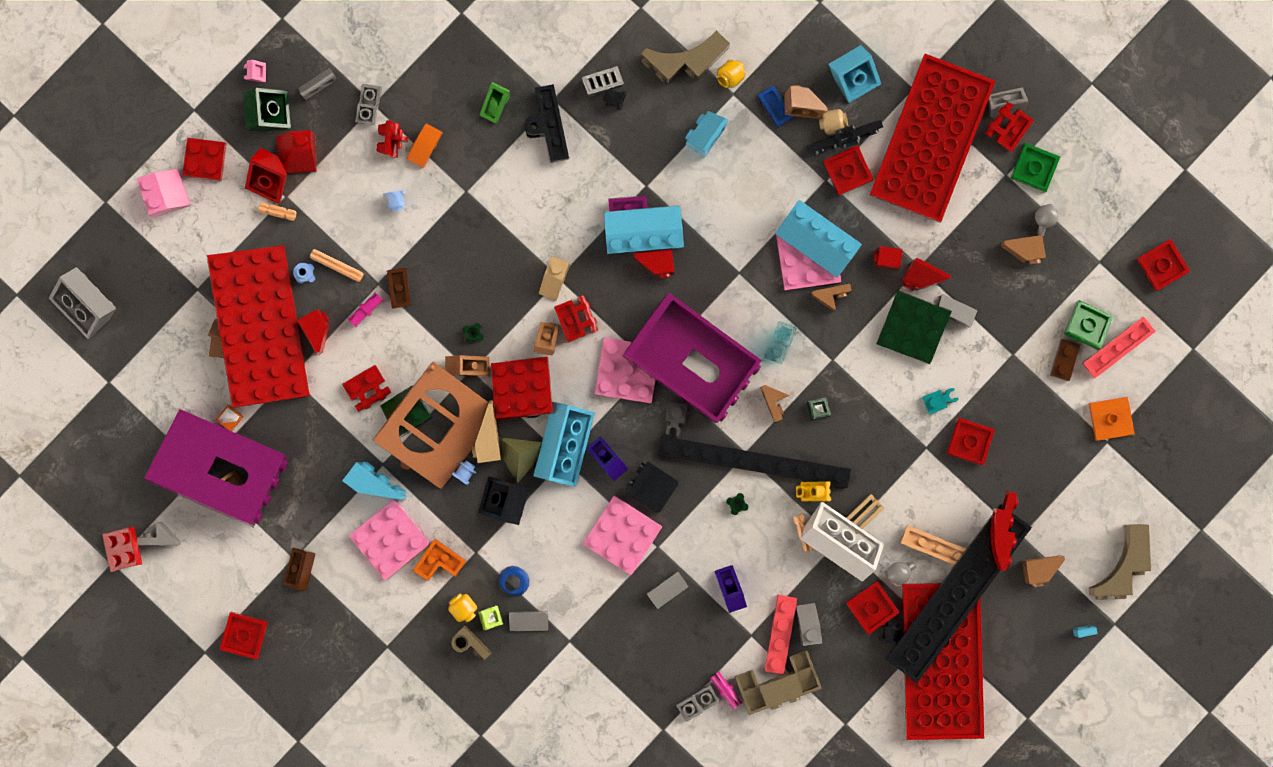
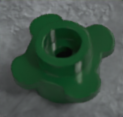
(473, 328)
(732, 503)

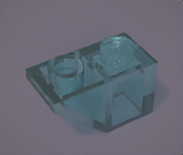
(780, 342)

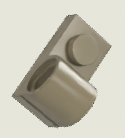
(479, 650)

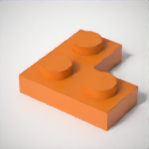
(436, 556)

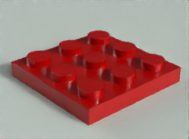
(522, 388)

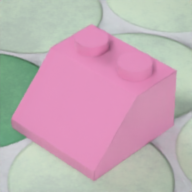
(163, 192)

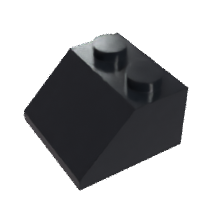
(503, 500)

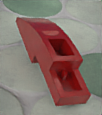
(1001, 539)

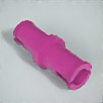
(365, 309)
(726, 690)

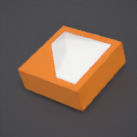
(229, 418)

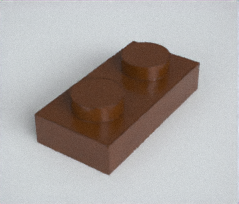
(399, 288)
(1065, 360)

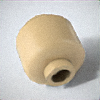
(833, 120)

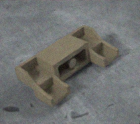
(779, 689)

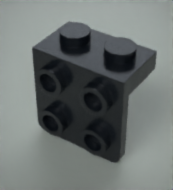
(652, 486)

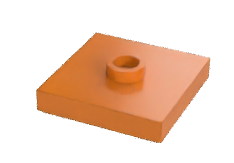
(1111, 418)

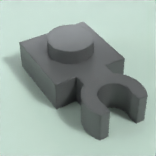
(676, 414)

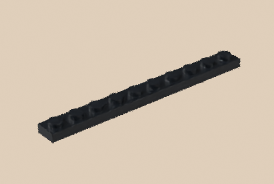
(754, 461)

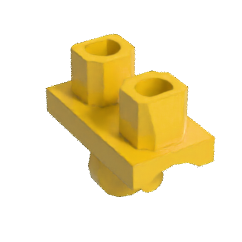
(813, 491)

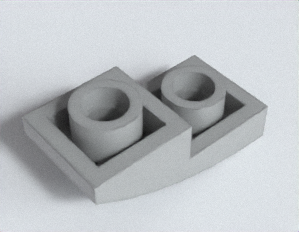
(368, 104)
(698, 702)

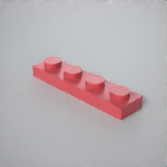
(1118, 347)
(780, 634)

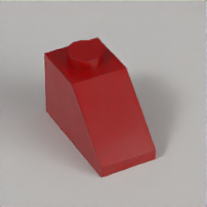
(657, 262)
(316, 329)

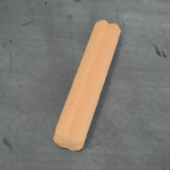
(336, 265)

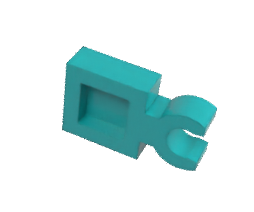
(936, 401)

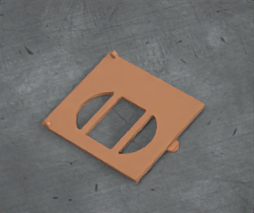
(454, 446)

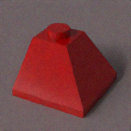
(297, 151)
(266, 176)
(922, 275)

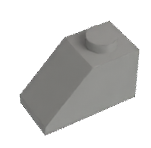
(808, 624)

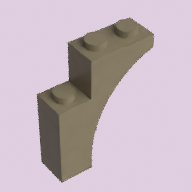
(695, 61)
(1133, 559)

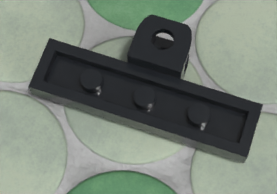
(548, 124)
(845, 137)

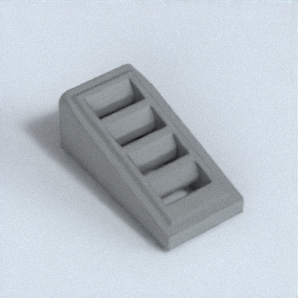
(592, 92)

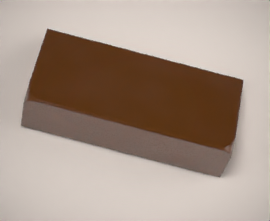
(299, 569)

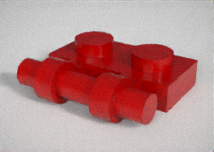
(1013, 130)
(570, 321)
(362, 384)

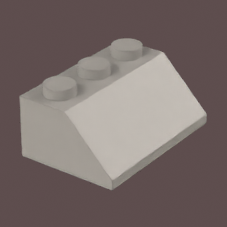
(82, 302)

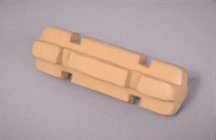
(277, 211)
(799, 520)

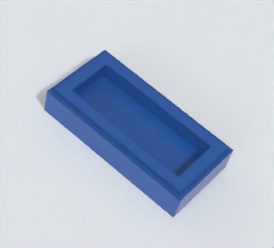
(774, 106)

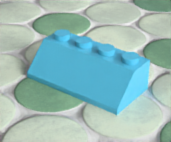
(643, 229)
(818, 238)
(564, 444)

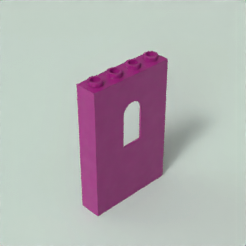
(668, 341)
(188, 455)

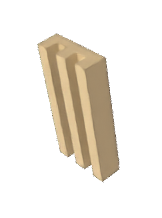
(864, 513)

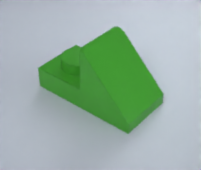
(495, 102)

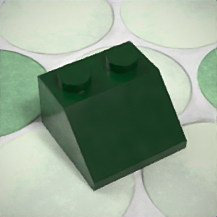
(266, 109)
(417, 415)

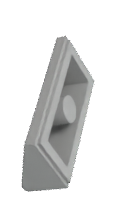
(317, 84)
(1015, 96)
(960, 312)
(667, 590)
(528, 621)

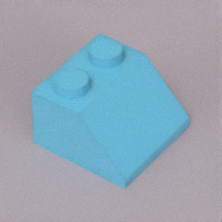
(855, 73)
(706, 133)

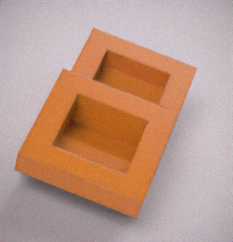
(424, 145)

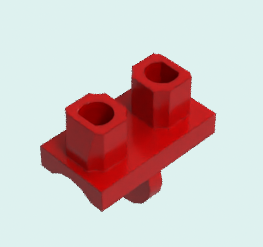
(393, 138)

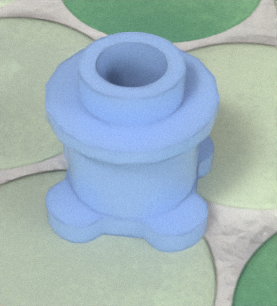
(395, 200)
(309, 273)
(464, 472)

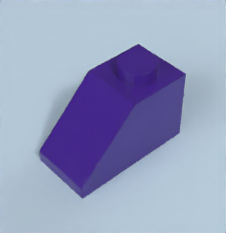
(607, 458)
(731, 589)

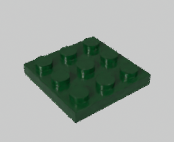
(913, 327)

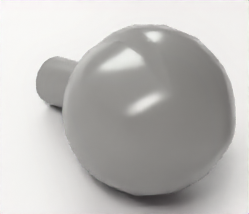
(1045, 217)
(900, 572)

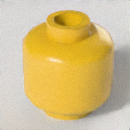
(731, 73)
(462, 607)

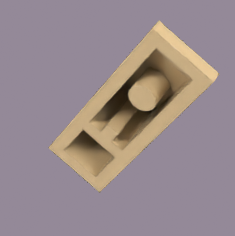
(487, 441)

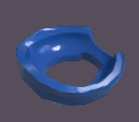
(520, 573)

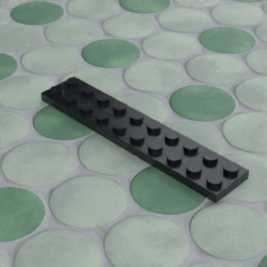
(950, 603)

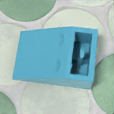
(366, 481)

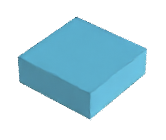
(1085, 631)

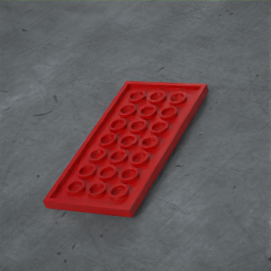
(932, 138)
(257, 326)
(950, 693)

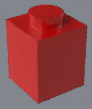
(887, 258)

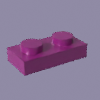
(627, 203)

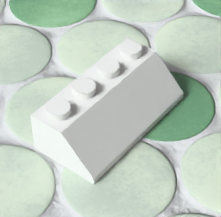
(836, 539)

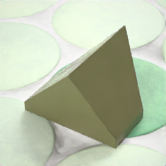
(519, 456)

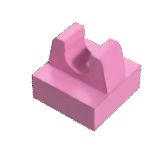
(255, 71)

